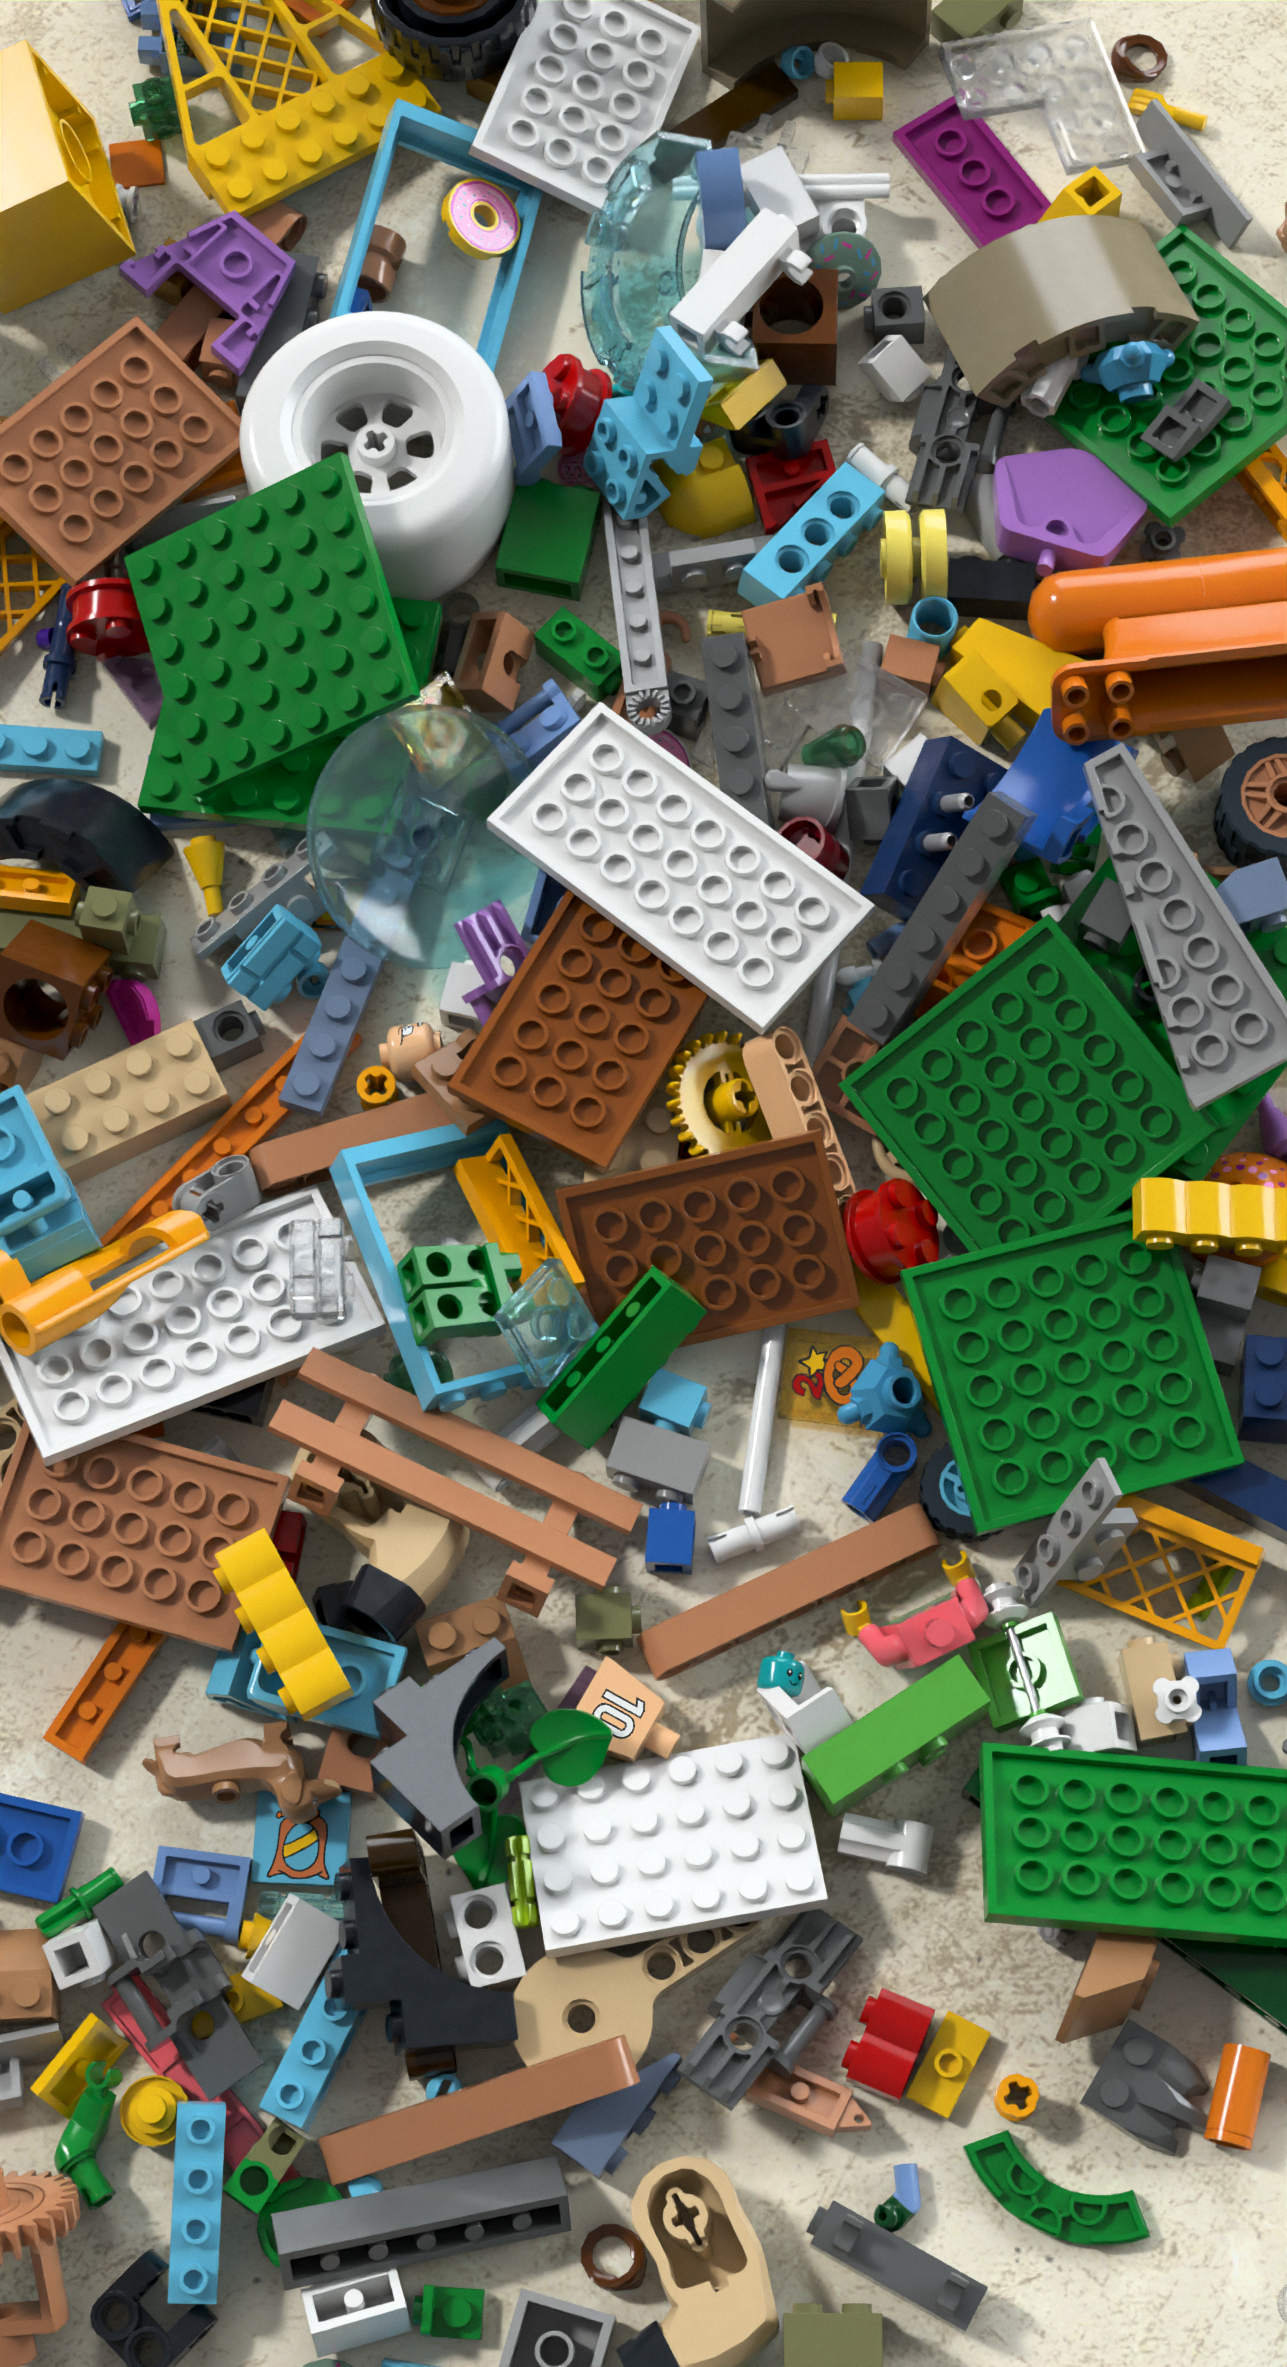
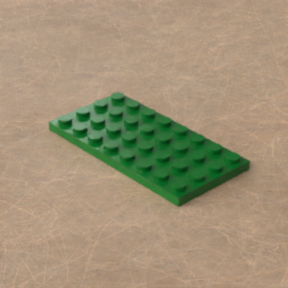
(1133, 1845)

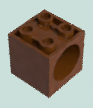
(802, 356)
(69, 965)

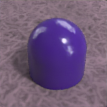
(44, 638)

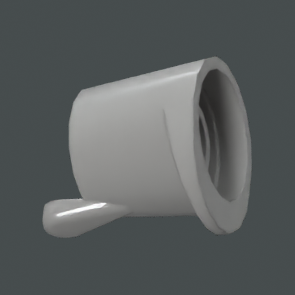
(809, 792)

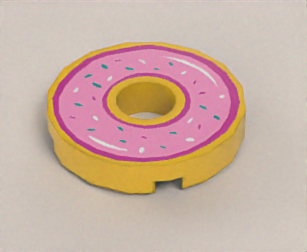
(496, 208)

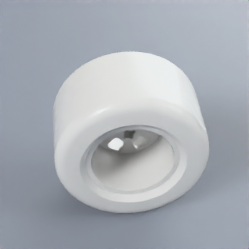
(373, 388)

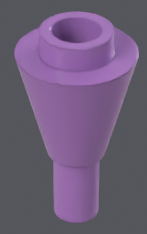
(1273, 1129)

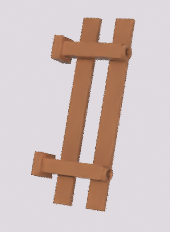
(341, 1447)

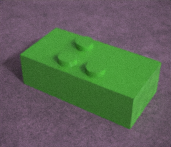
(896, 1737)

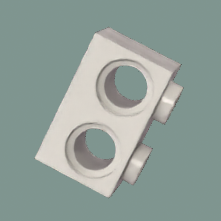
(497, 1936)

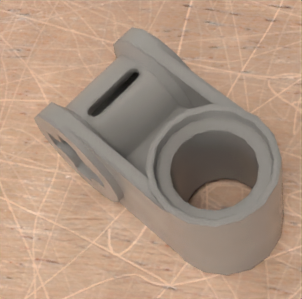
(222, 1191)

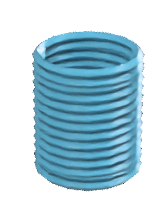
(938, 611)

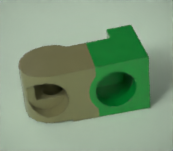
(264, 2166)

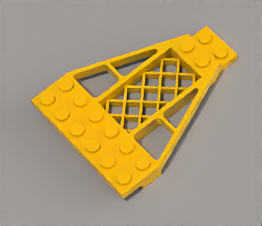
(308, 133)

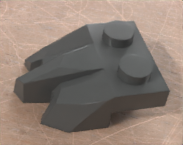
(1147, 2089)

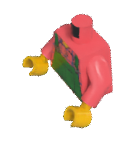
(927, 1629)

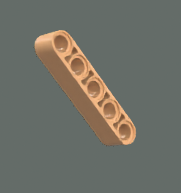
(793, 1098)

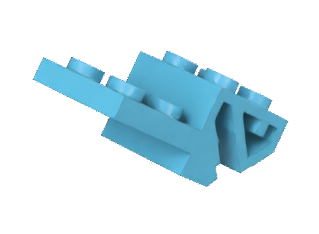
(650, 426)
(39, 1206)
(365, 1661)

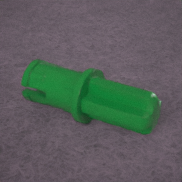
(78, 1904)

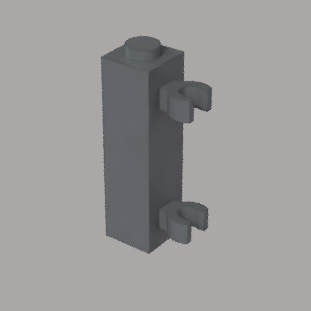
(896, 2265)

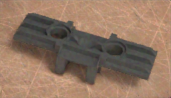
(943, 432)
(188, 1977)
(757, 2000)

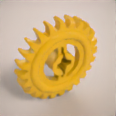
(725, 1104)

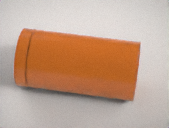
(1237, 2096)

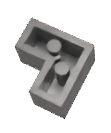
(1224, 1300)

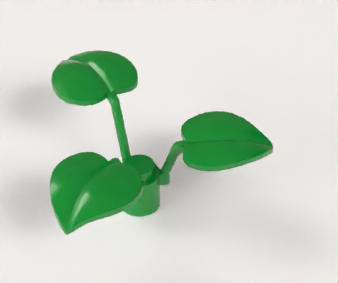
(571, 1753)

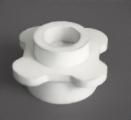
(1169, 1711)

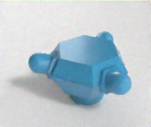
(1129, 370)
(887, 1397)

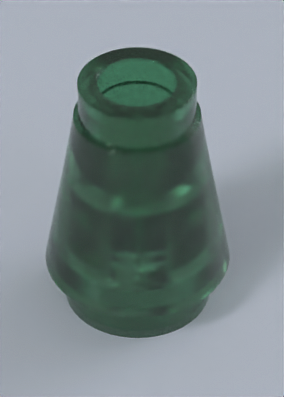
(836, 747)

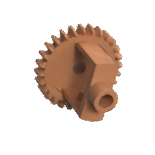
(32, 2215)

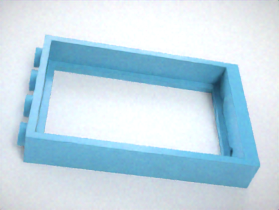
(449, 143)
(394, 1160)

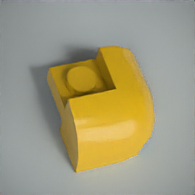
(710, 498)

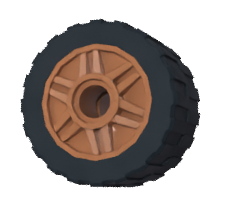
(1253, 805)

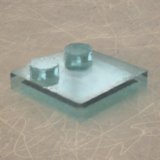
(546, 1322)

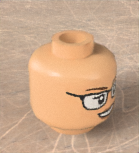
(407, 1046)

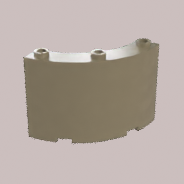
(750, 34)
(1055, 295)

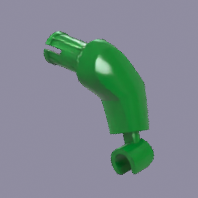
(86, 2134)

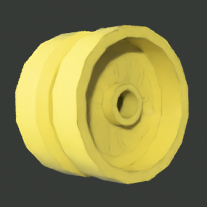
(914, 557)

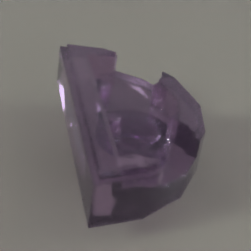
(139, 685)

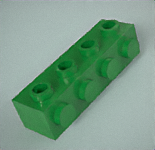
(621, 1358)

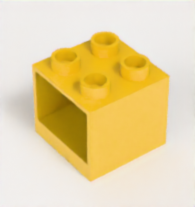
(55, 185)

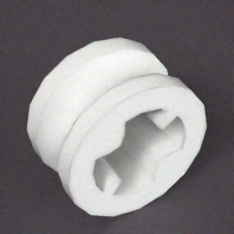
(130, 202)

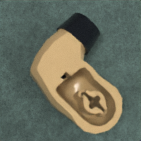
(407, 1549)
(707, 2268)

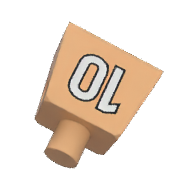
(630, 1712)

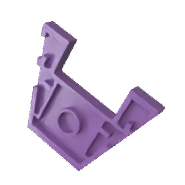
(231, 266)

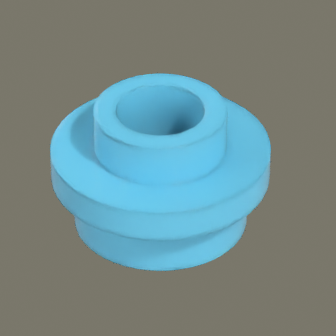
(1264, 1669)

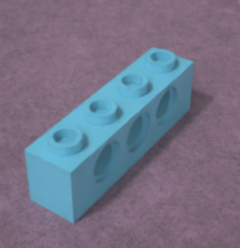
(843, 494)
(312, 2060)
(196, 2202)

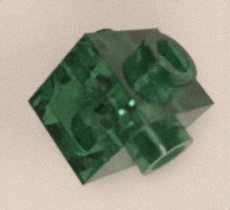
(156, 109)
(507, 1719)

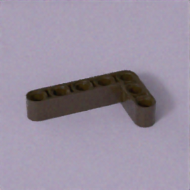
(403, 1883)

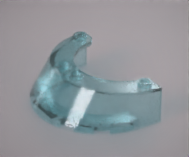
(639, 258)

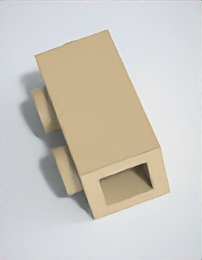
(1140, 1667)

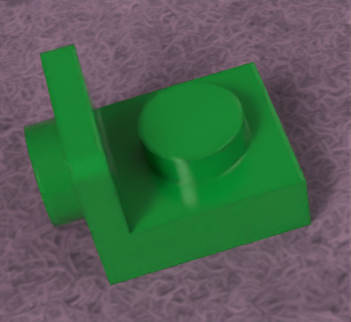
(1029, 889)
(450, 2312)

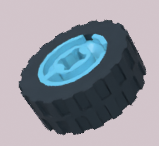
(945, 1500)

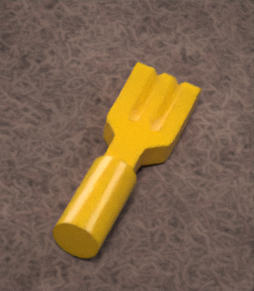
(1141, 98)

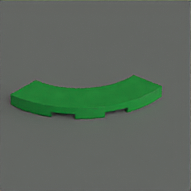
(1050, 2208)

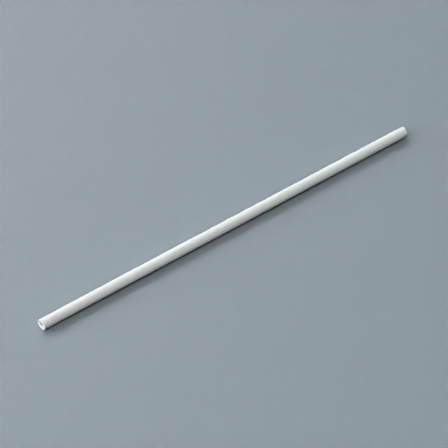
(774, 1337)

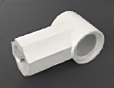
(1047, 392)
(528, 1430)
(899, 1845)

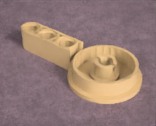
(611, 1987)

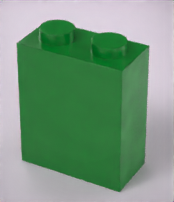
(549, 539)

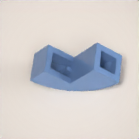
(720, 197)
(1218, 1732)

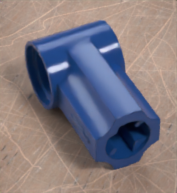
(879, 1480)

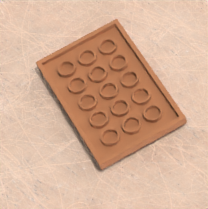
(110, 450)
(134, 1532)

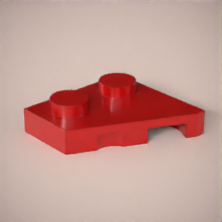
(786, 485)

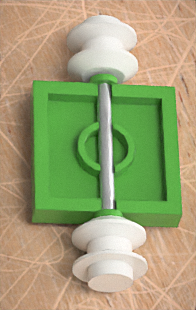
(1025, 1669)

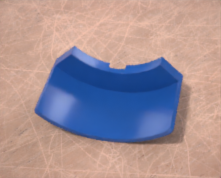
(1053, 785)

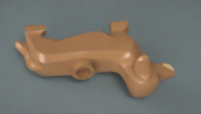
(242, 1768)

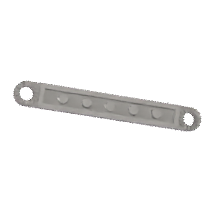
(637, 619)

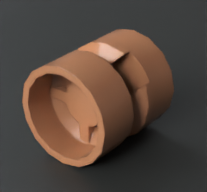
(381, 263)

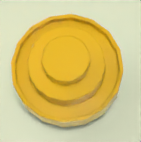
(150, 2110)

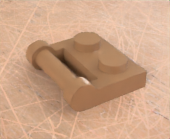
(434, 1075)

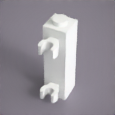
(736, 281)

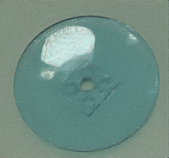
(382, 783)

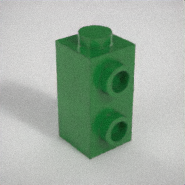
(580, 655)

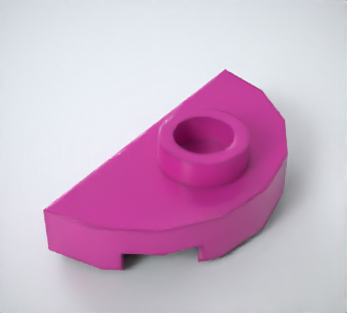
(135, 1009)

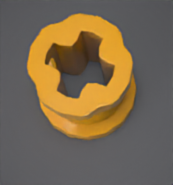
(380, 1079)
(1012, 2112)

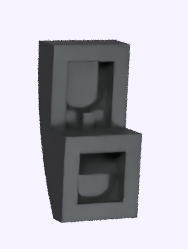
(1188, 422)

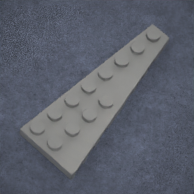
(1206, 977)

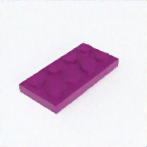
(971, 173)

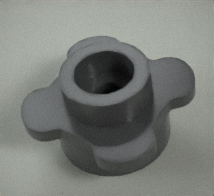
(1155, 533)

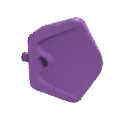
(1062, 510)

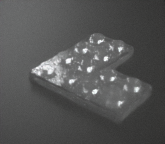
(1051, 68)
(863, 697)

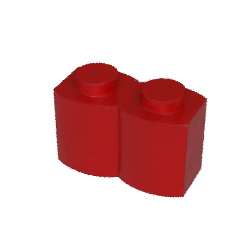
(888, 2045)

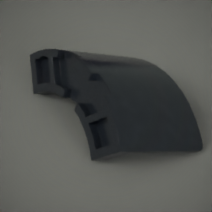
(83, 830)

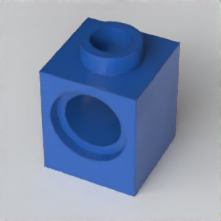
(670, 1539)

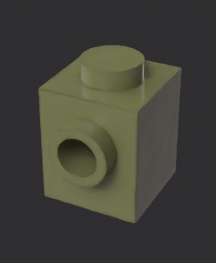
(108, 919)
(606, 1621)

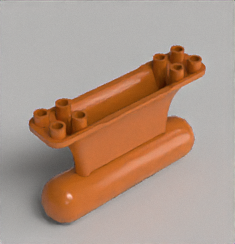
(1178, 640)

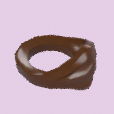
(1126, 70)
(636, 2274)

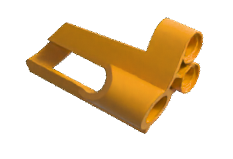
(63, 1301)

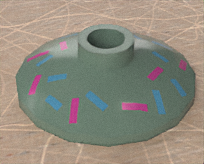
(851, 255)

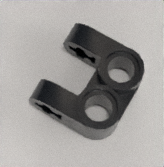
(786, 426)
(141, 2325)

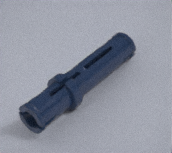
(60, 660)

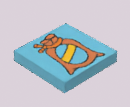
(303, 1852)

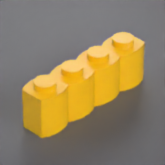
(1210, 1216)
(284, 1625)

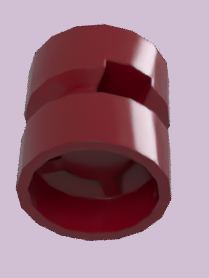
(817, 843)

